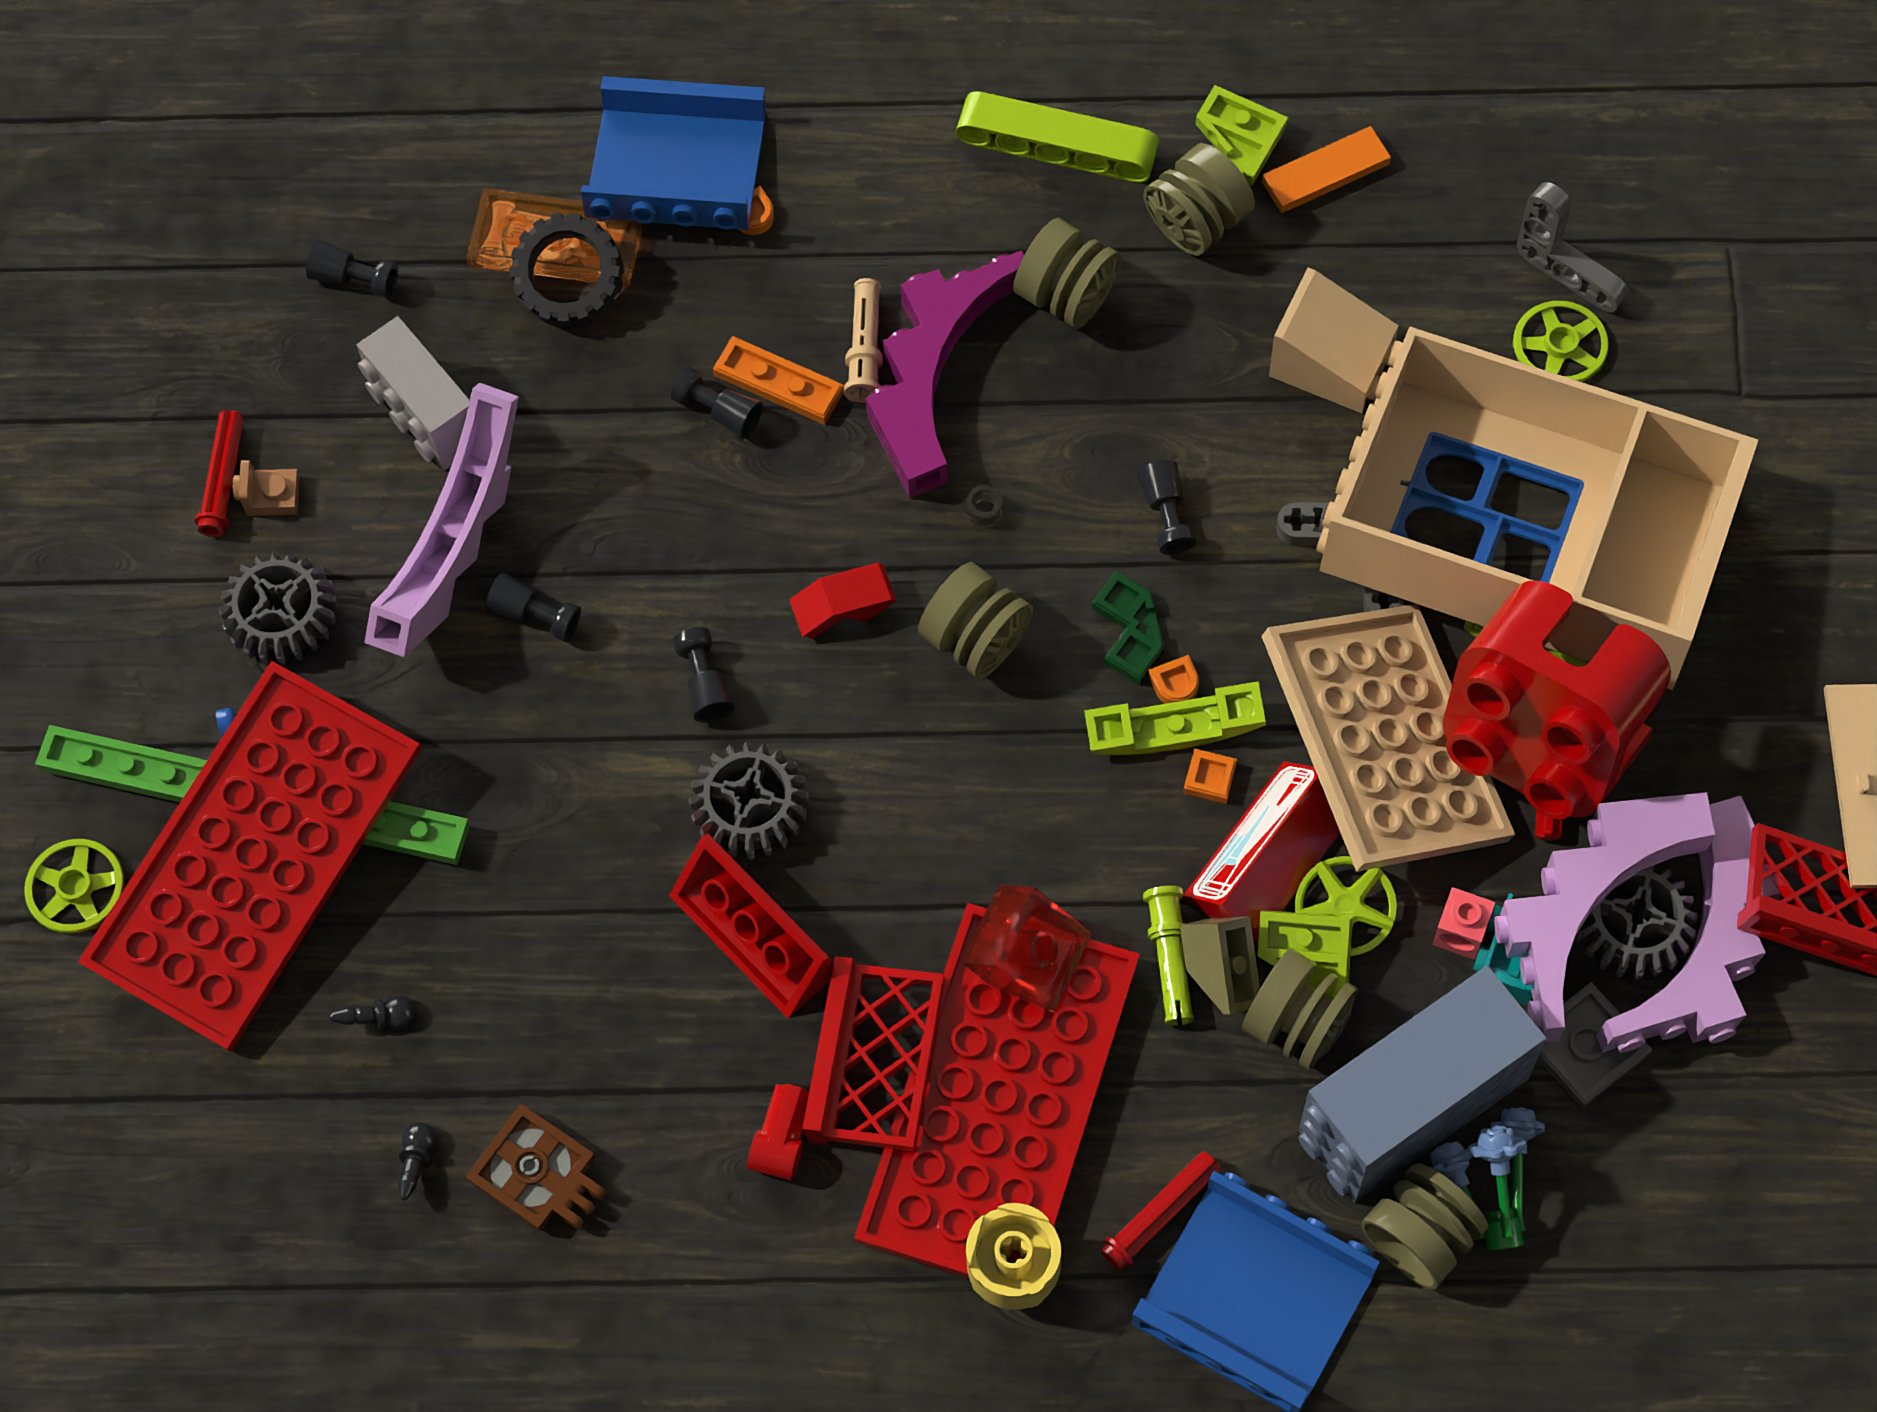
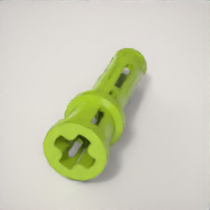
(1166, 934)

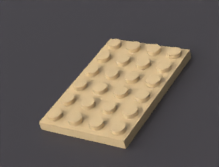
(1372, 722)

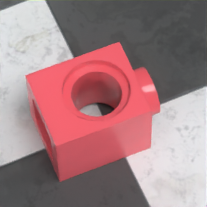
(1463, 923)

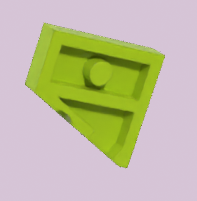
(1240, 130)
(1315, 936)

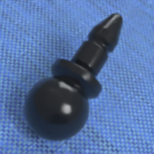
(395, 1013)
(418, 1145)

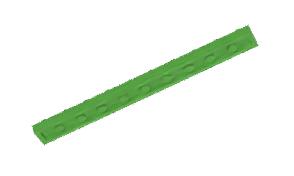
(172, 774)

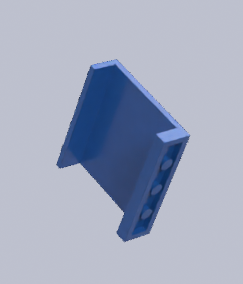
(676, 153)
(1256, 1292)

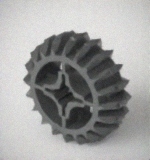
(298, 583)
(717, 788)
(1651, 925)

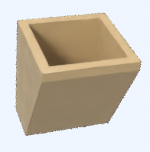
(1332, 343)

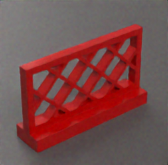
(1789, 919)
(834, 1057)

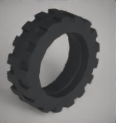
(547, 232)

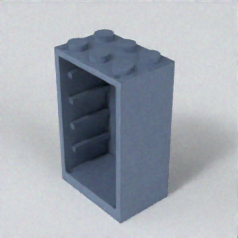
(1419, 1084)

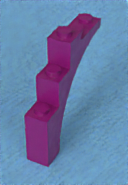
(916, 358)

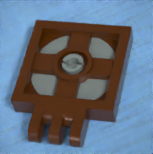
(536, 1171)

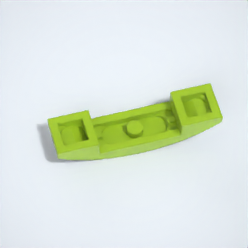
(1175, 724)

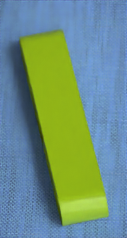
(1057, 137)

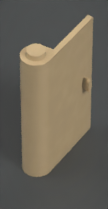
(1854, 751)

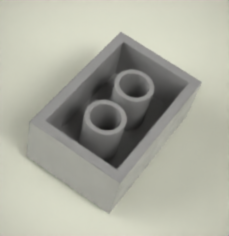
(415, 389)

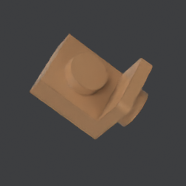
(267, 490)

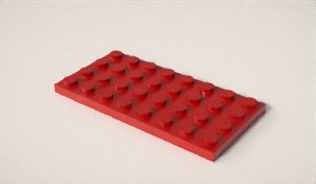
(250, 856)
(998, 1106)

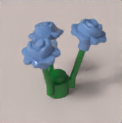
(1496, 1145)

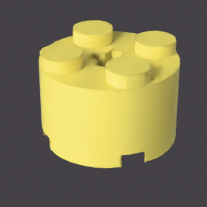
(993, 1239)

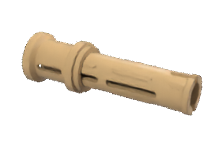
(864, 357)

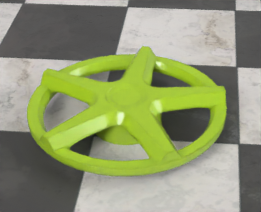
(1562, 339)
(74, 886)
(1350, 900)

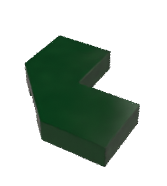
(1134, 610)

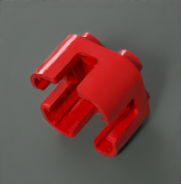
(1546, 724)

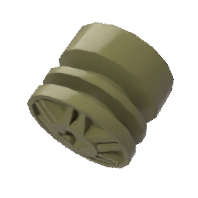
(1199, 199)
(1067, 273)
(975, 620)
(1298, 1008)
(1424, 1226)

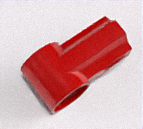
(778, 1145)

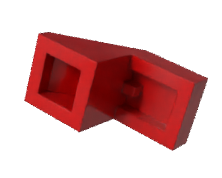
(847, 594)

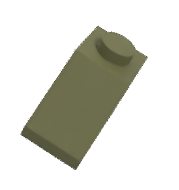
(1222, 961)

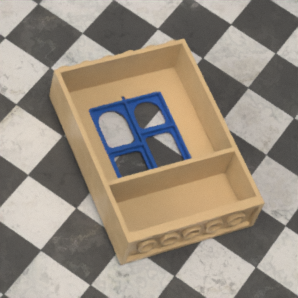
(1641, 481)

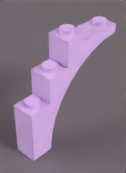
(450, 542)
(1622, 842)
(1703, 991)

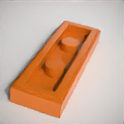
(1326, 169)
(778, 380)

